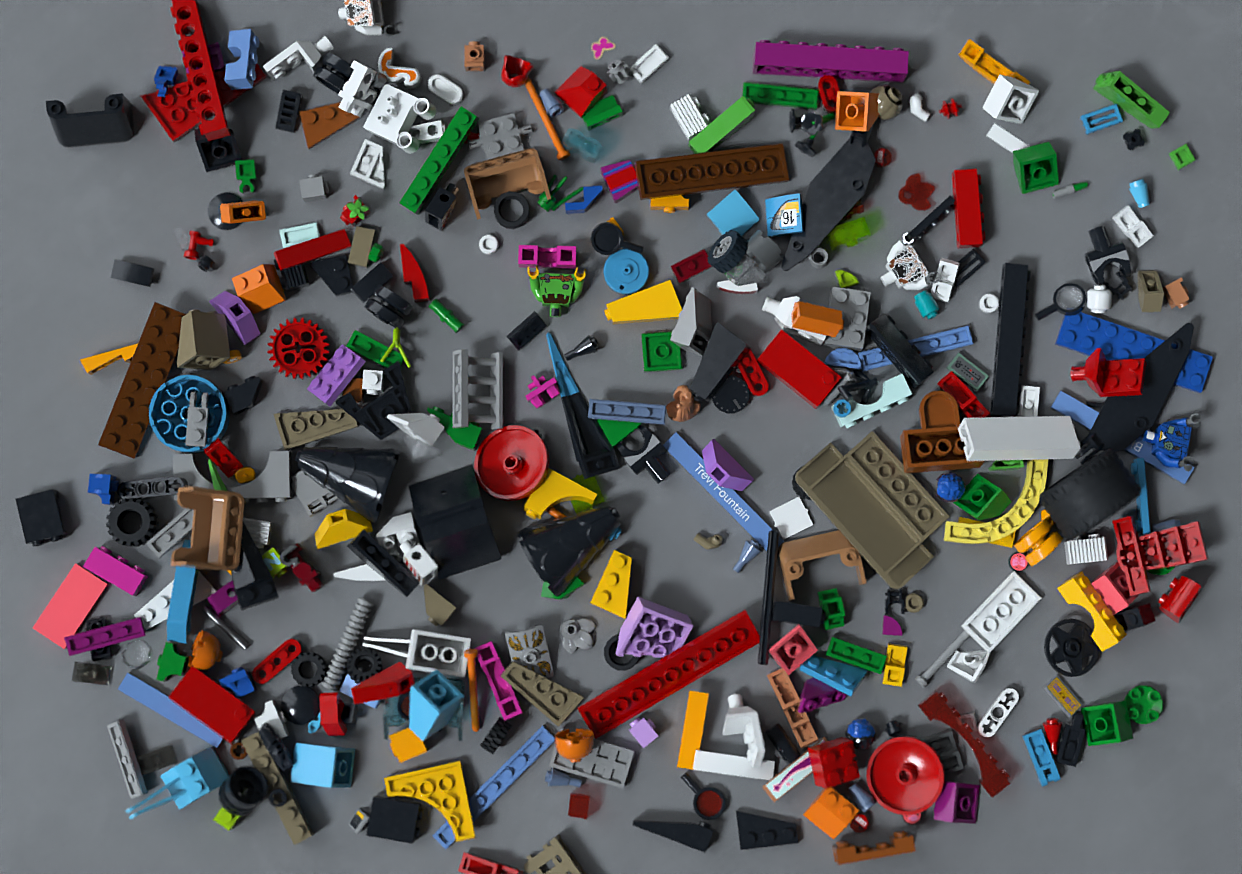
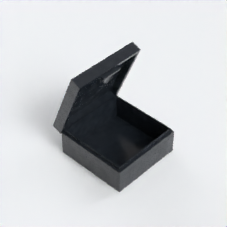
(454, 522)

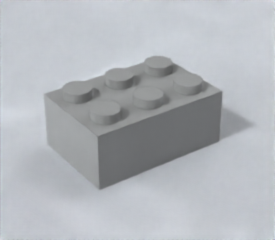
(854, 310)

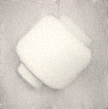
(1099, 299)

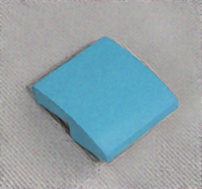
(733, 214)

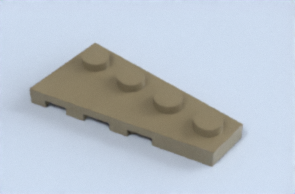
(306, 427)

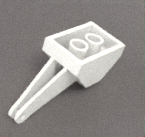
(431, 652)

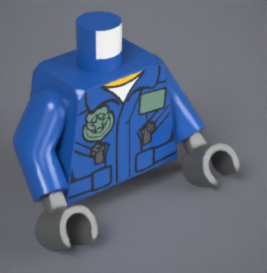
(1172, 441)

